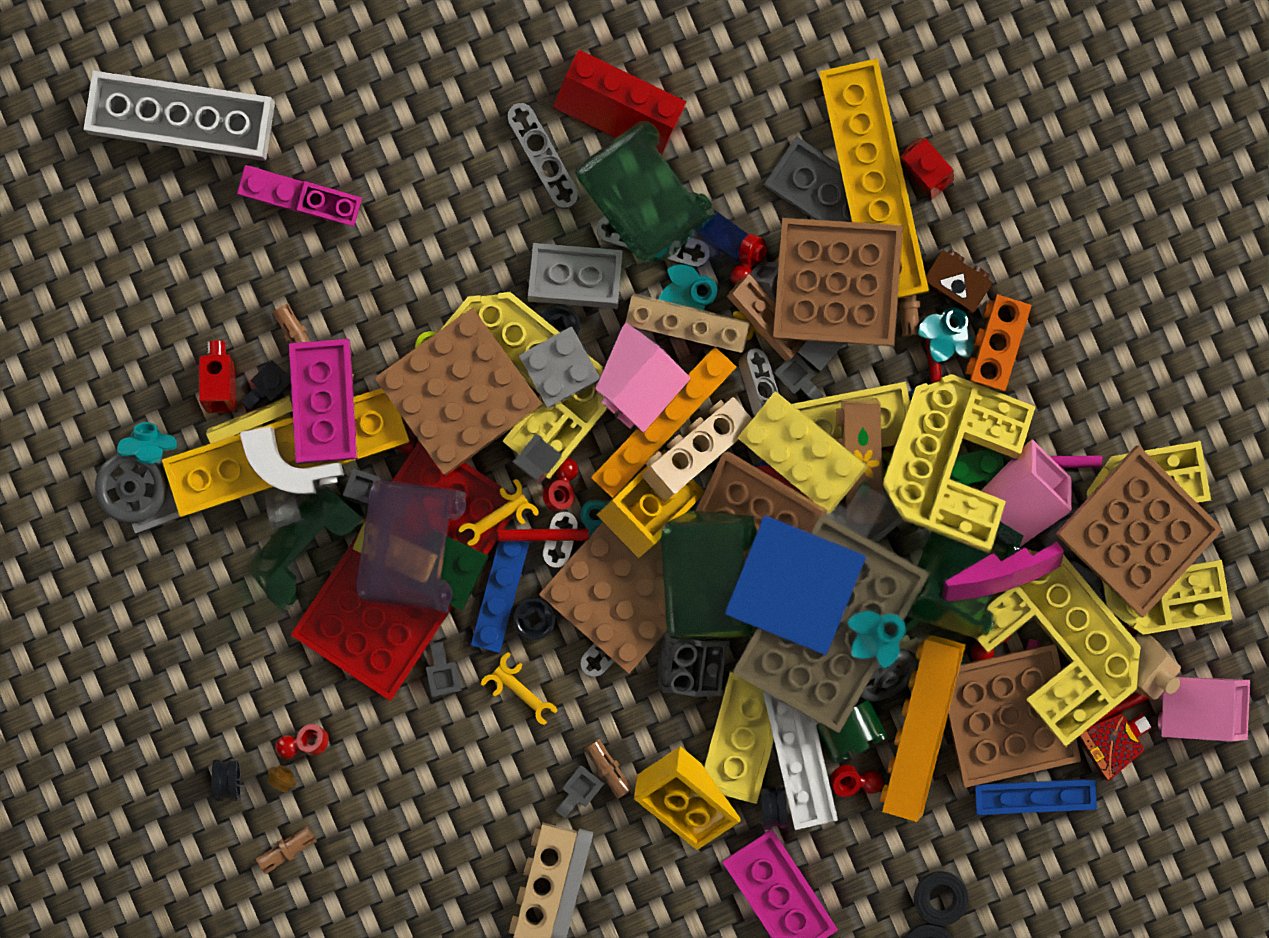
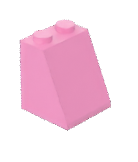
(639, 379)
(1034, 491)
(1206, 709)

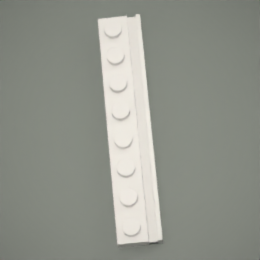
(801, 764)

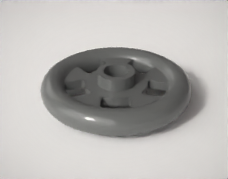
(118, 509)
(889, 679)

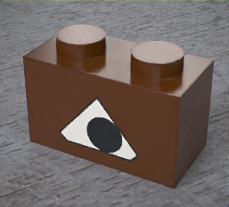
(958, 281)

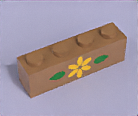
(862, 437)

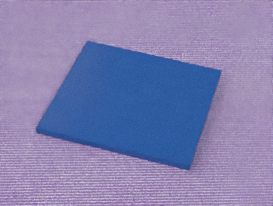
(795, 584)

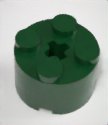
(858, 729)

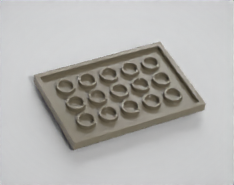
(832, 683)

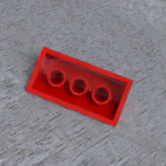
(616, 100)

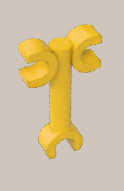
(517, 503)
(502, 675)

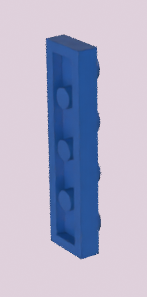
(500, 595)
(1035, 796)

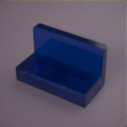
(723, 236)

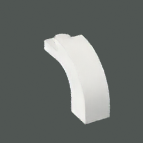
(266, 460)

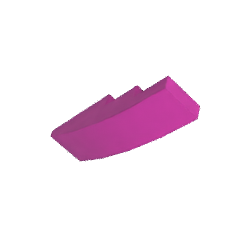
(995, 576)

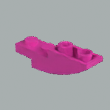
(299, 196)

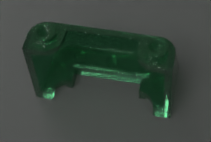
(643, 195)
(943, 560)
(271, 563)
(701, 572)

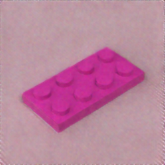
(323, 401)
(778, 890)

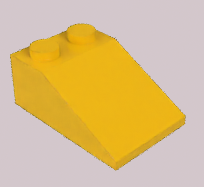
(640, 514)
(685, 798)

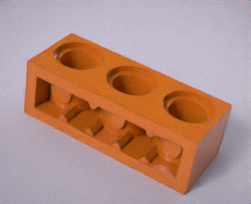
(1012, 335)

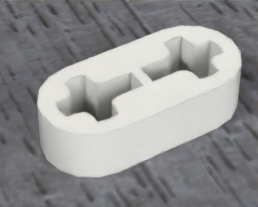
(566, 545)

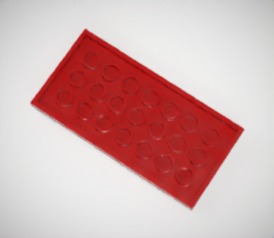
(384, 642)

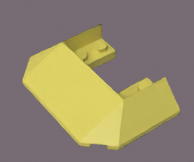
(518, 330)
(928, 449)
(1201, 591)
(1086, 632)

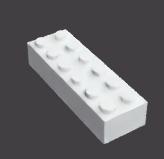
(179, 115)

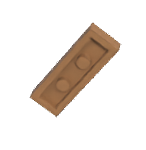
(760, 312)

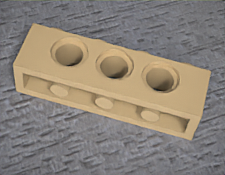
(688, 323)
(666, 478)
(563, 842)

